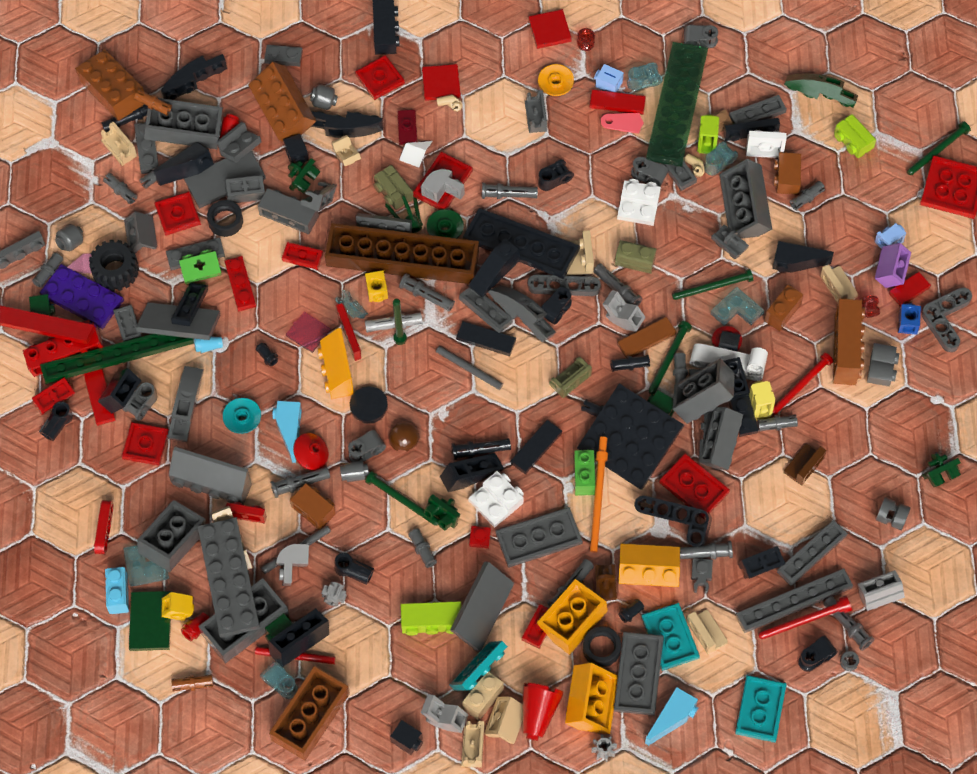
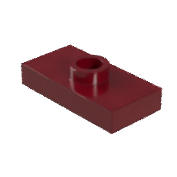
(407, 126)

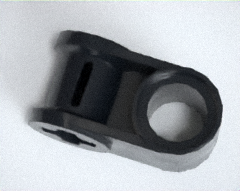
(557, 175)
(557, 305)
(819, 652)

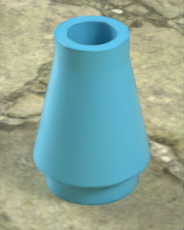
(207, 345)

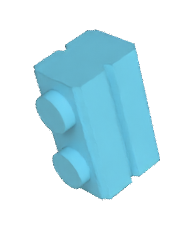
(117, 590)

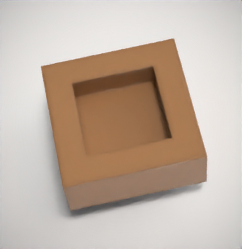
(724, 119)

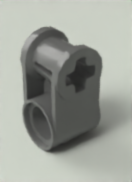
(700, 35)
(649, 171)
(139, 404)
(366, 447)

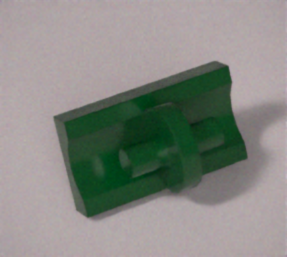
(299, 182)
(934, 475)
(444, 510)

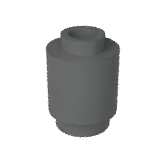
(354, 471)

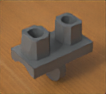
(730, 241)

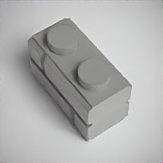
(881, 590)

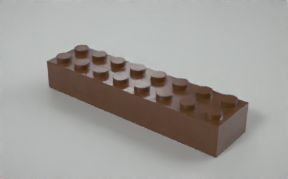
(402, 253)

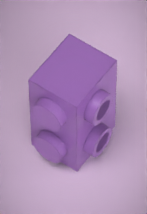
(892, 265)

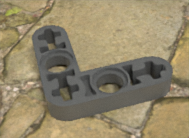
(941, 312)

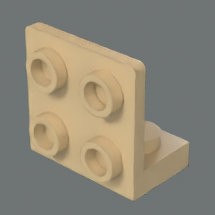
(584, 260)

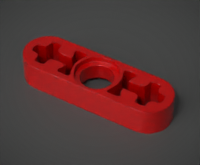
(103, 527)

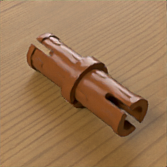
(153, 102)
(192, 682)

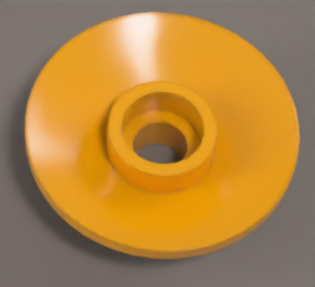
(553, 74)

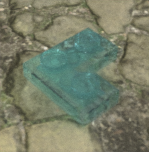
(737, 303)
(140, 571)

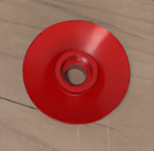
(306, 455)

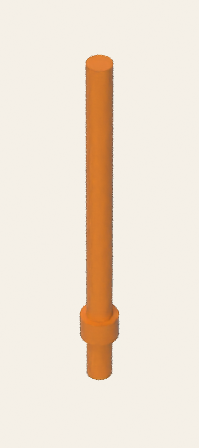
(601, 457)

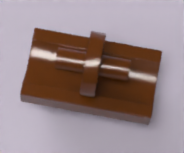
(606, 582)

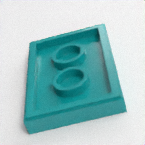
(678, 641)
(761, 708)

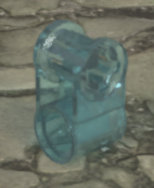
(645, 77)
(721, 157)
(278, 678)

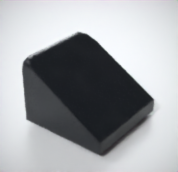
(729, 341)

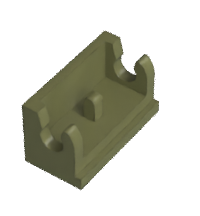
(571, 377)

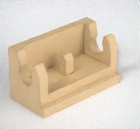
(118, 144)
(473, 744)

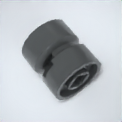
(900, 515)

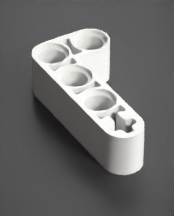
(752, 363)

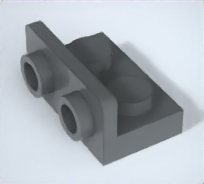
(237, 143)

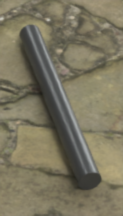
(470, 368)
(310, 540)

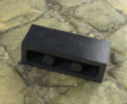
(385, 27)
(299, 637)

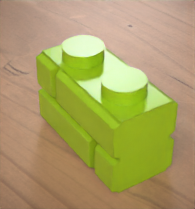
(708, 133)
(854, 136)

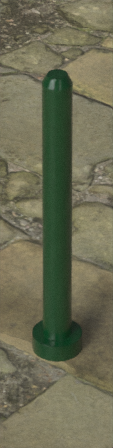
(963, 128)
(714, 285)
(683, 328)
(399, 337)
(372, 479)

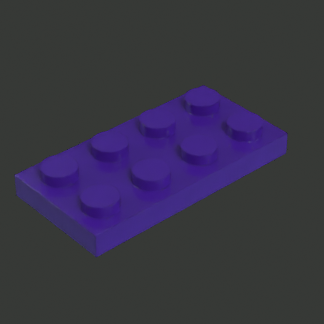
(82, 296)

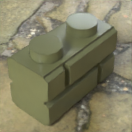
(392, 187)
(635, 256)

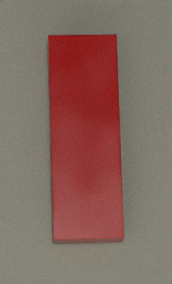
(617, 102)
(348, 331)

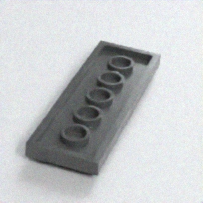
(228, 577)

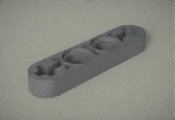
(564, 283)

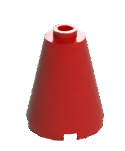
(538, 709)

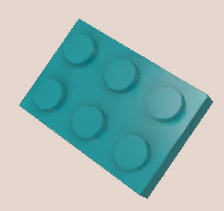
(478, 666)

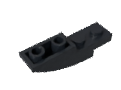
(185, 78)
(353, 125)
(741, 400)

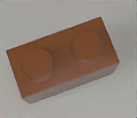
(788, 173)
(783, 307)
(313, 506)

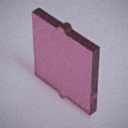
(308, 332)

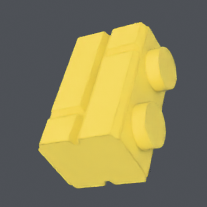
(762, 399)

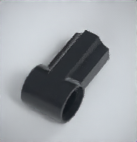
(55, 423)
(354, 570)

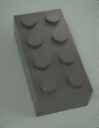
(185, 124)
(268, 609)

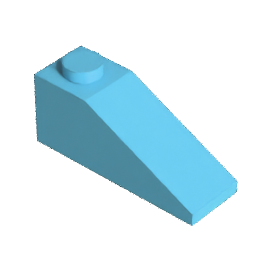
(288, 423)
(675, 713)

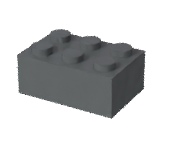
(703, 391)
(170, 536)

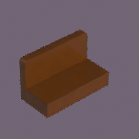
(805, 463)

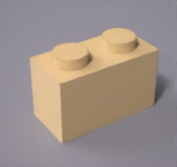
(483, 696)

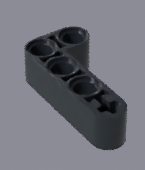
(672, 514)

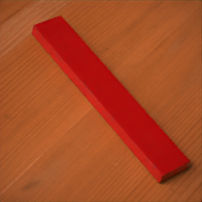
(46, 325)
(96, 386)

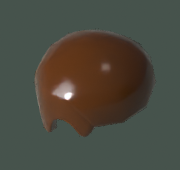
(403, 436)

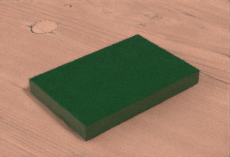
(147, 626)

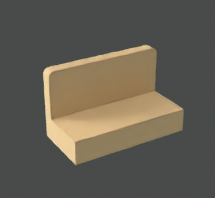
(838, 283)
(706, 631)
(505, 719)

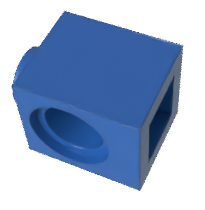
(906, 325)

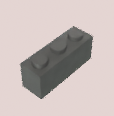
(287, 211)

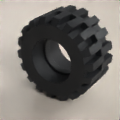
(109, 253)

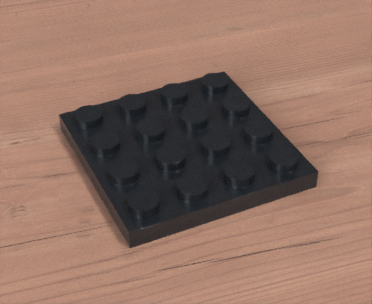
(635, 435)

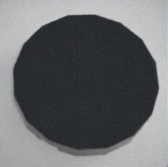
(368, 404)

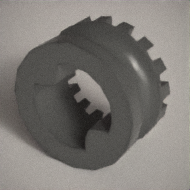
(855, 658)

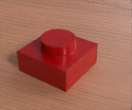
(480, 537)

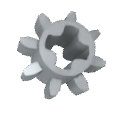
(334, 594)
(599, 751)

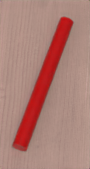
(304, 656)

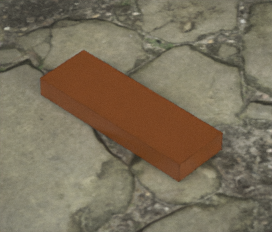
(646, 337)

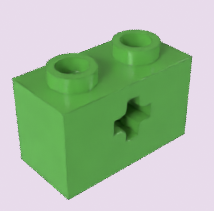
(209, 270)
(584, 472)

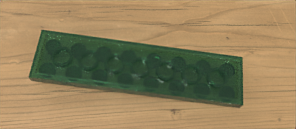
(677, 104)

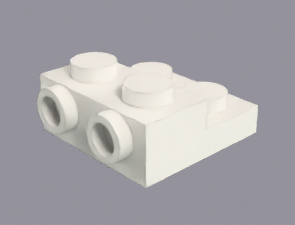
(765, 144)
(639, 202)
(497, 498)

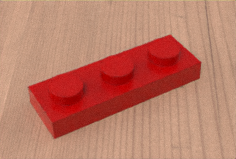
(240, 283)

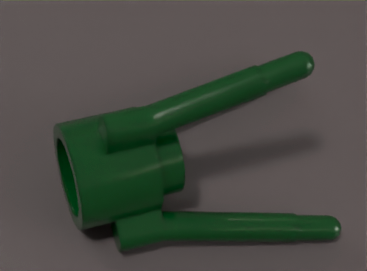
(416, 221)

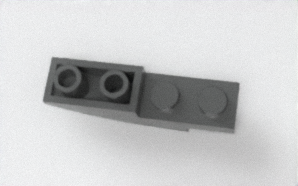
(521, 306)
(185, 403)

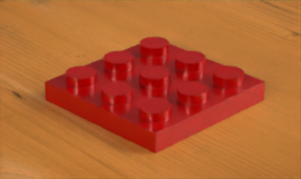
(951, 187)

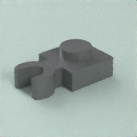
(702, 573)

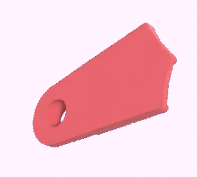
(623, 122)

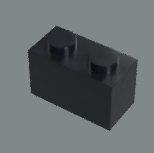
(119, 390)

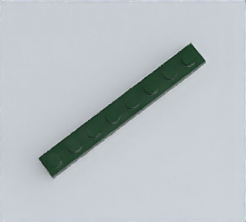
(111, 356)

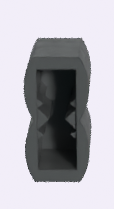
(882, 364)

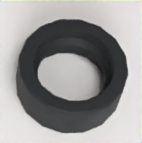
(229, 230)
(606, 632)

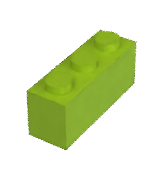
(428, 617)

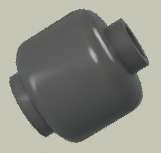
(323, 97)
(69, 237)

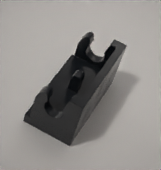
(761, 562)

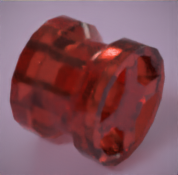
(585, 44)
(871, 307)

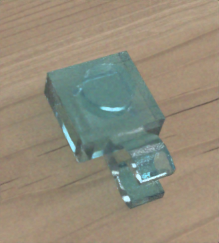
(354, 309)

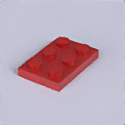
(459, 171)
(694, 485)

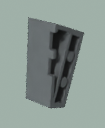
(719, 437)

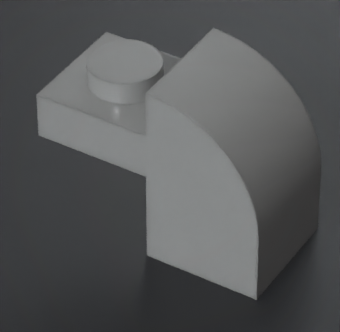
(440, 182)
(621, 313)
(291, 556)
(444, 715)

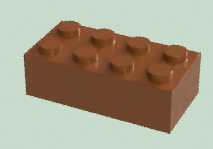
(110, 84)
(281, 101)
(848, 342)
(309, 713)

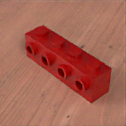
(56, 349)

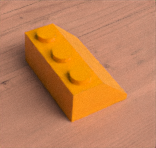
(335, 365)
(649, 565)
(572, 616)
(591, 699)

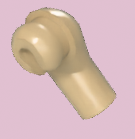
(451, 101)
(697, 165)

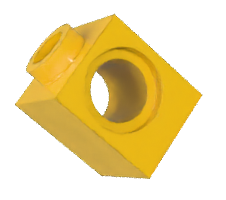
(373, 280)
(177, 606)

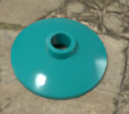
(241, 408)

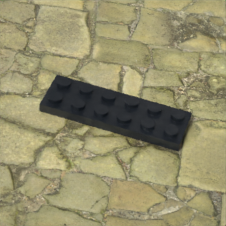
(535, 247)

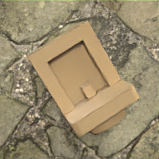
(345, 151)

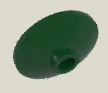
(445, 219)

